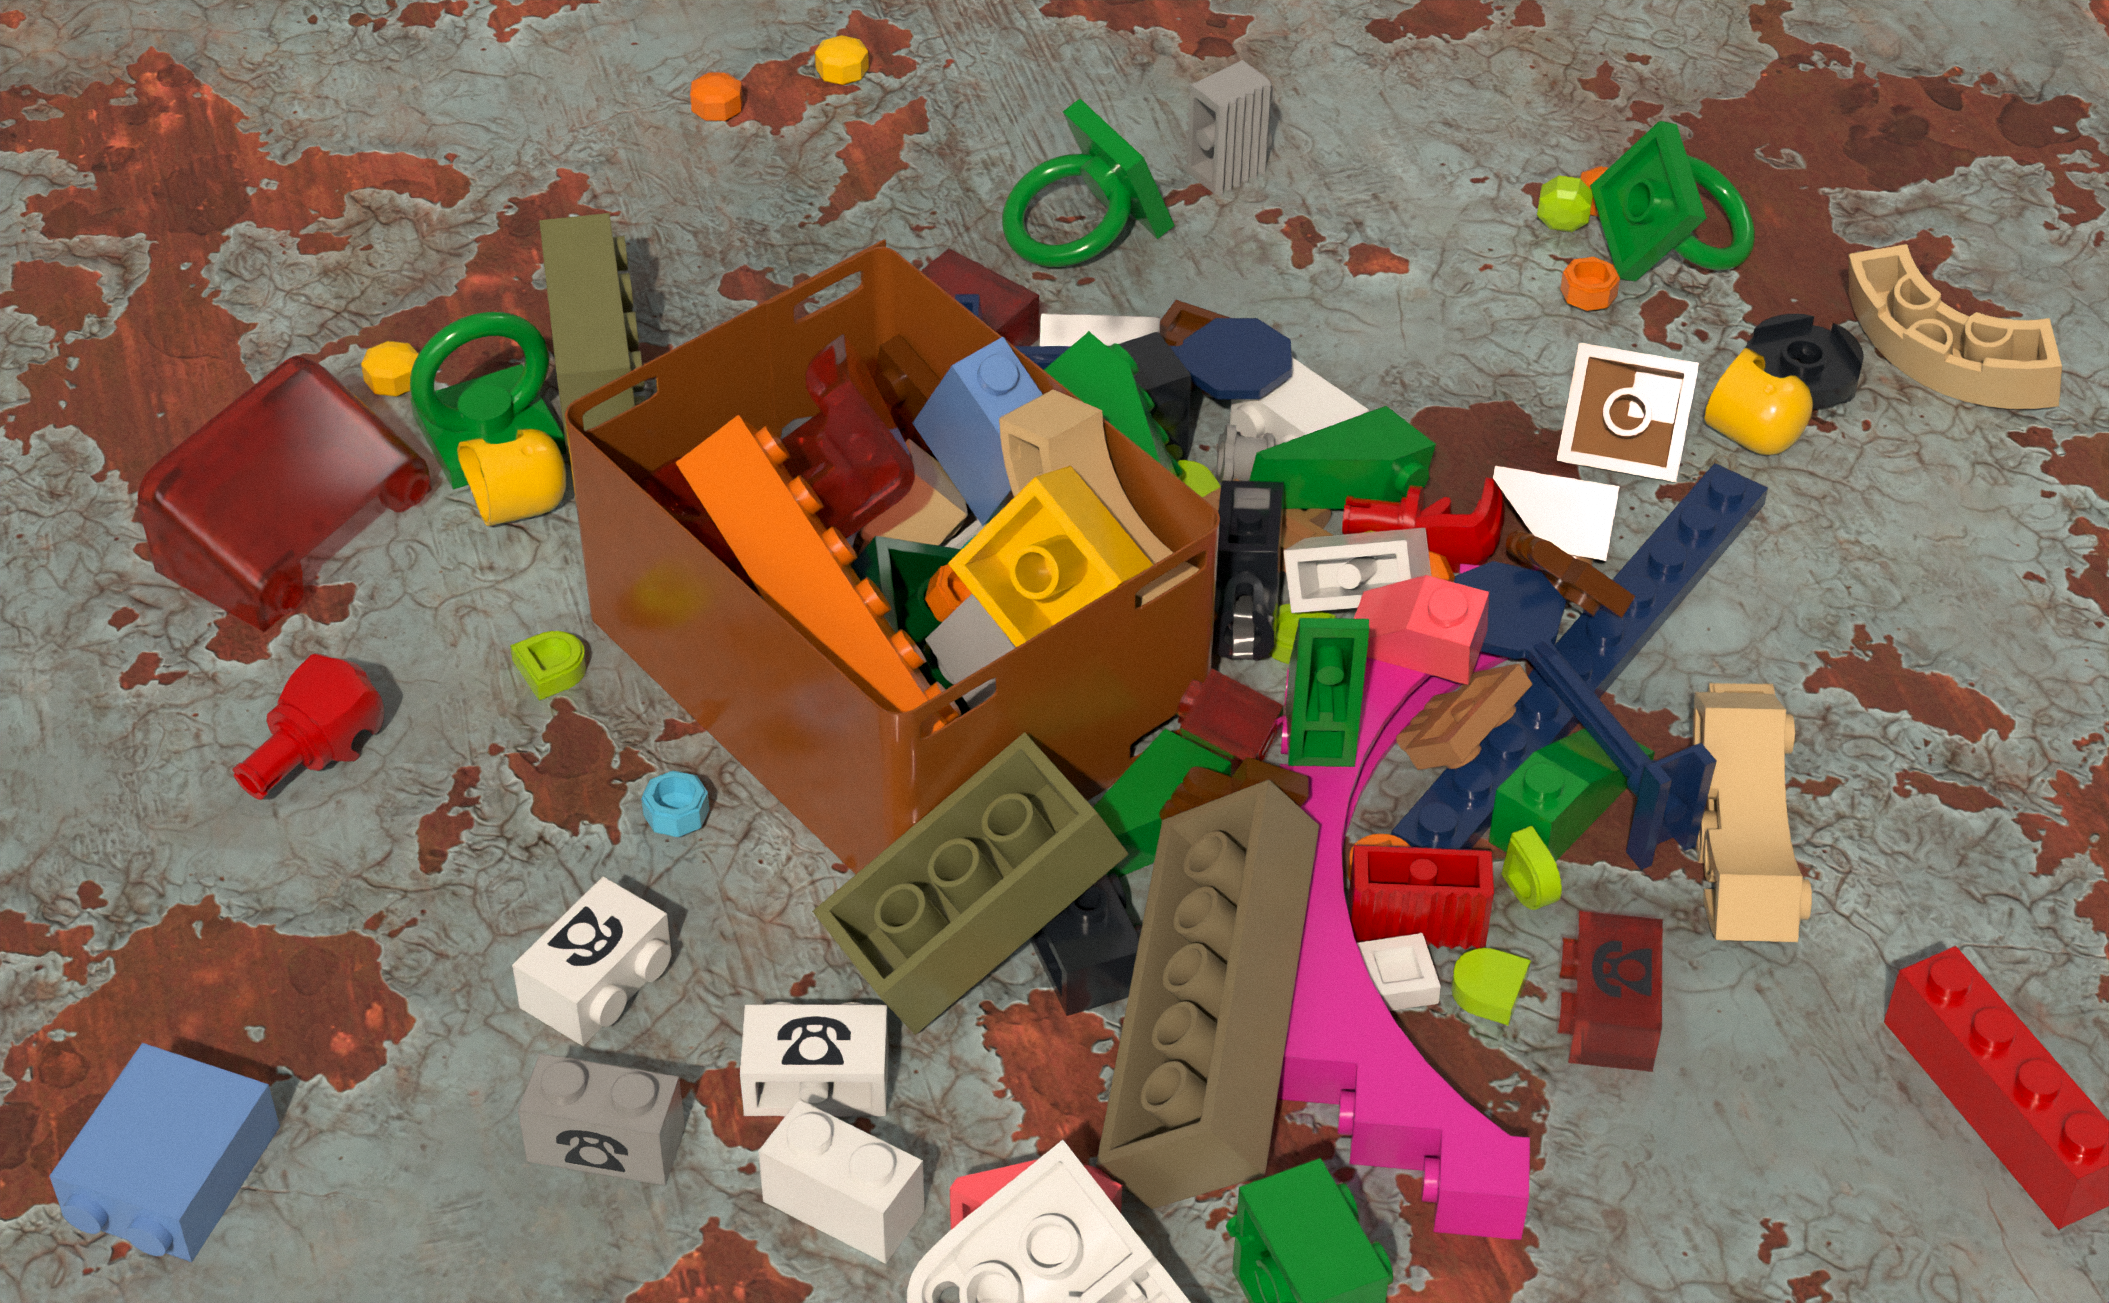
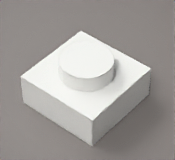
(1401, 971)

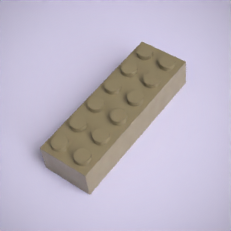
(1210, 998)

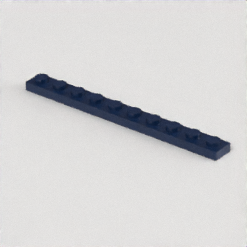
(1599, 648)

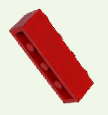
(2004, 1084)

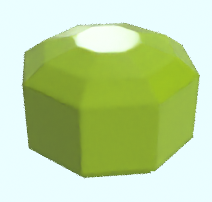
(1565, 203)

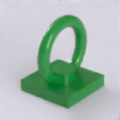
(1113, 174)
(1653, 205)
(484, 406)

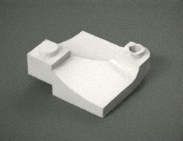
(1045, 1242)

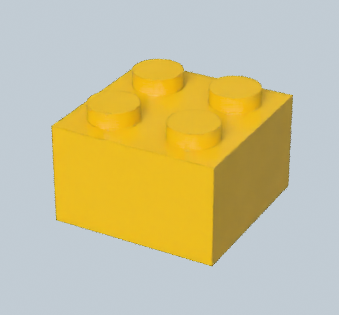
(1047, 555)

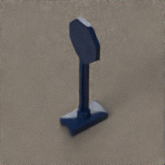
(1224, 357)
(1525, 624)

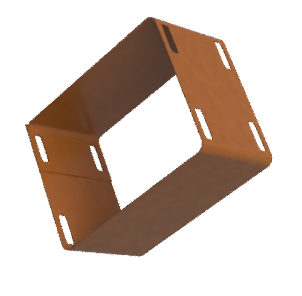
(764, 688)

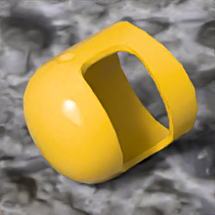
(1757, 408)
(519, 476)

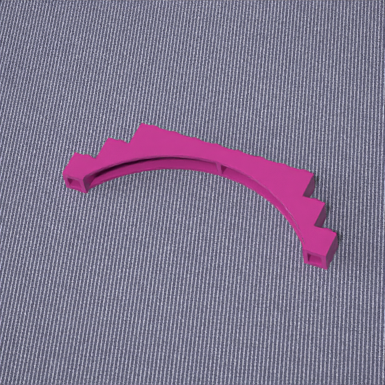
(1343, 1037)

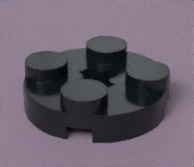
(1829, 357)

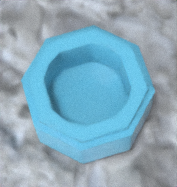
(675, 803)

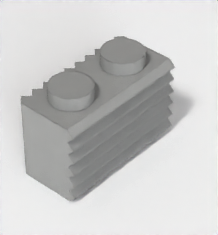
(1228, 127)

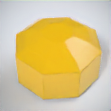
(841, 60)
(389, 367)

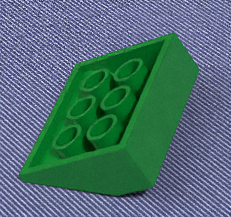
(1107, 381)

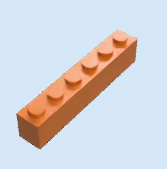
(805, 567)

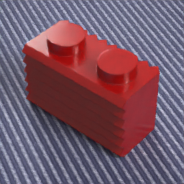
(1421, 891)

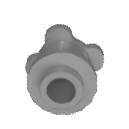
(1238, 453)

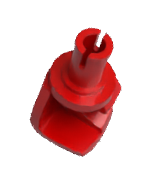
(1459, 537)
(313, 722)

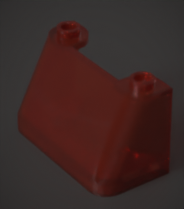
(844, 452)
(268, 486)

